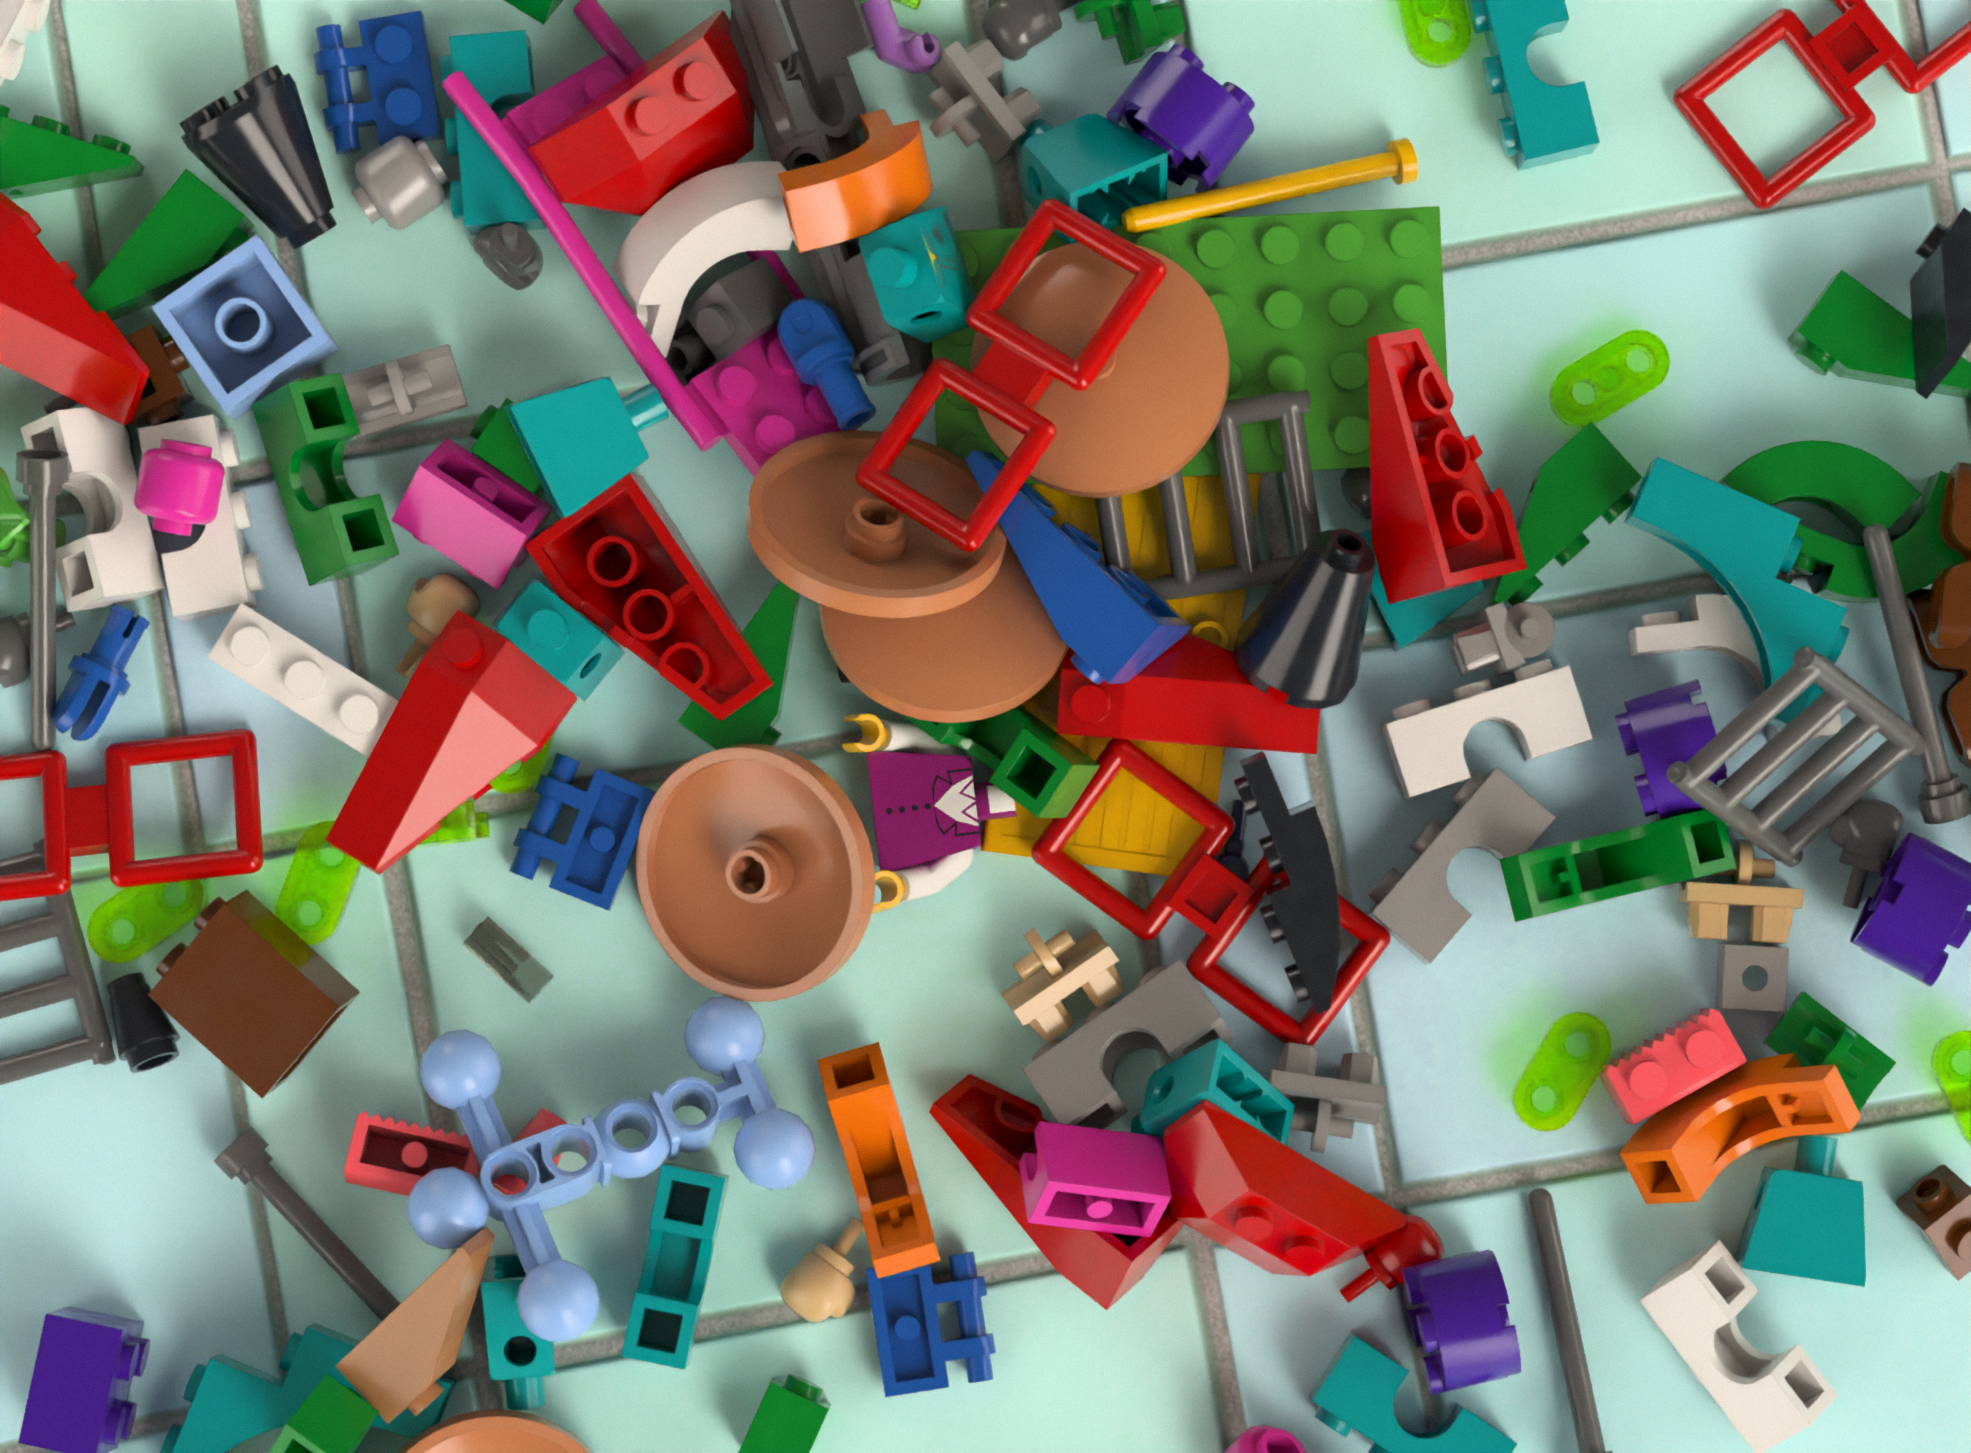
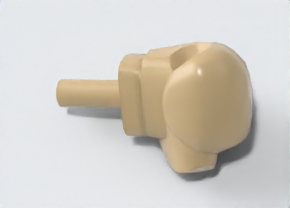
(431, 607)
(820, 1279)

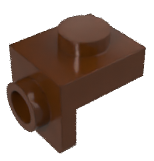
(166, 367)
(1942, 1213)

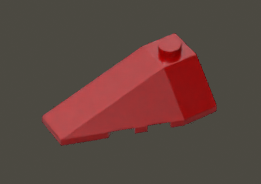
(54, 332)
(1429, 501)
(644, 587)
(1186, 698)
(455, 729)
(993, 1134)

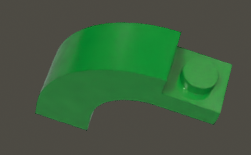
(1828, 475)
(1916, 550)
(1616, 864)

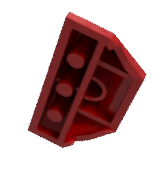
(655, 126)
(1267, 1197)

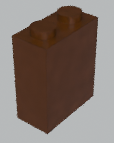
(251, 991)

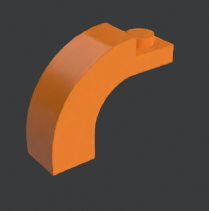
(860, 189)
(1758, 1102)
(879, 1160)

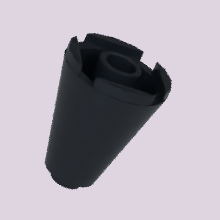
(1312, 623)

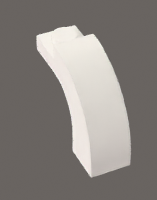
(693, 229)
(1713, 627)

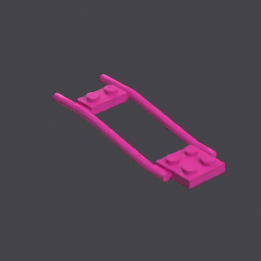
(745, 398)

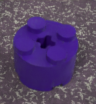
(1186, 115)
(1666, 730)
(1917, 909)
(1461, 1321)

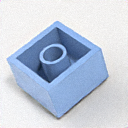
(245, 327)

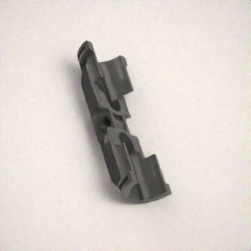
(809, 116)

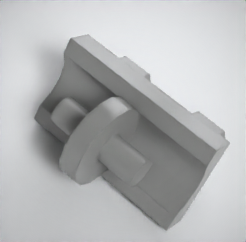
(972, 104)
(405, 390)
(1503, 638)
(1328, 1104)

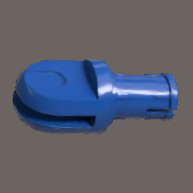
(824, 358)
(99, 676)

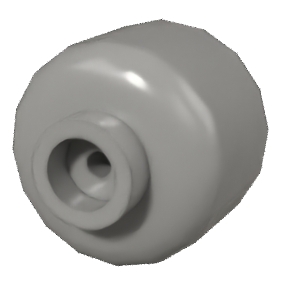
(399, 182)

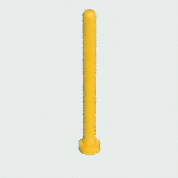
(1397, 162)

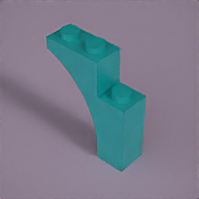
(1743, 549)
(242, 1401)

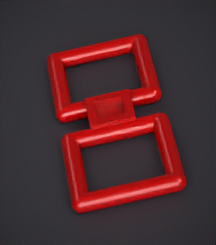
(1838, 62)
(1011, 374)
(101, 816)
(1203, 894)

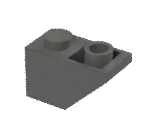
(727, 318)

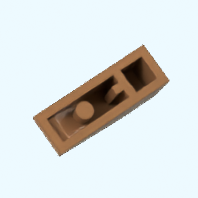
(420, 1338)

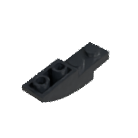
(1306, 904)

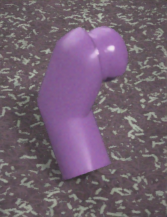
(897, 44)

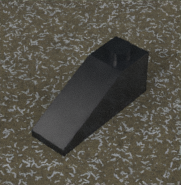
(1941, 302)

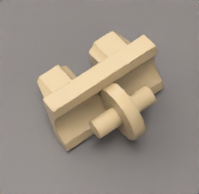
(1770, 906)
(1055, 972)

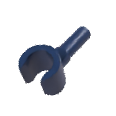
(1234, 846)

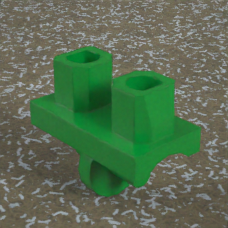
(1134, 23)
(1824, 1039)

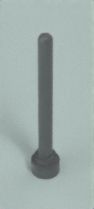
(42, 476)
(1943, 794)
(250, 1162)
(1565, 1322)

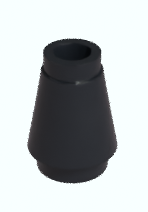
(141, 1026)

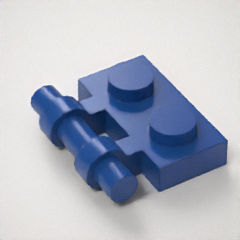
(398, 78)
(601, 837)
(910, 1330)

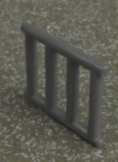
(1248, 569)
(1757, 823)
(77, 983)

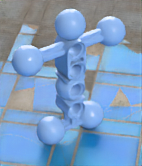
(558, 1296)

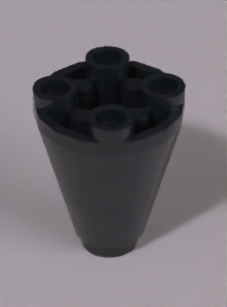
(266, 155)

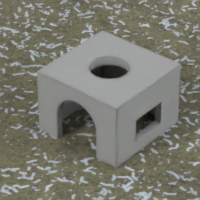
(1732, 992)

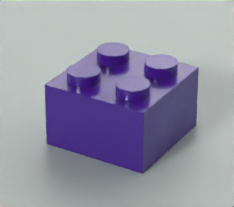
(84, 1382)

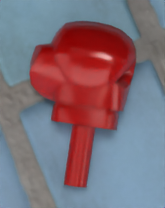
(1408, 1246)

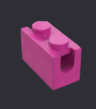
(471, 513)
(1095, 1179)

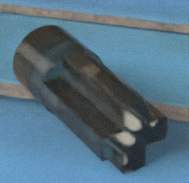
(508, 960)

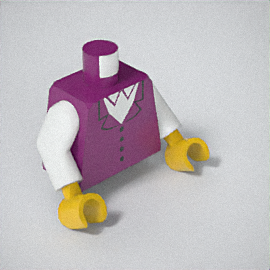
(922, 808)

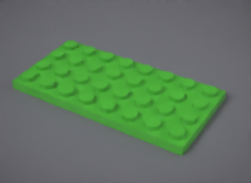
(1294, 312)

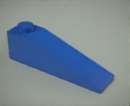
(1097, 609)

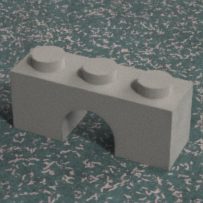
(1491, 817)
(1161, 1014)

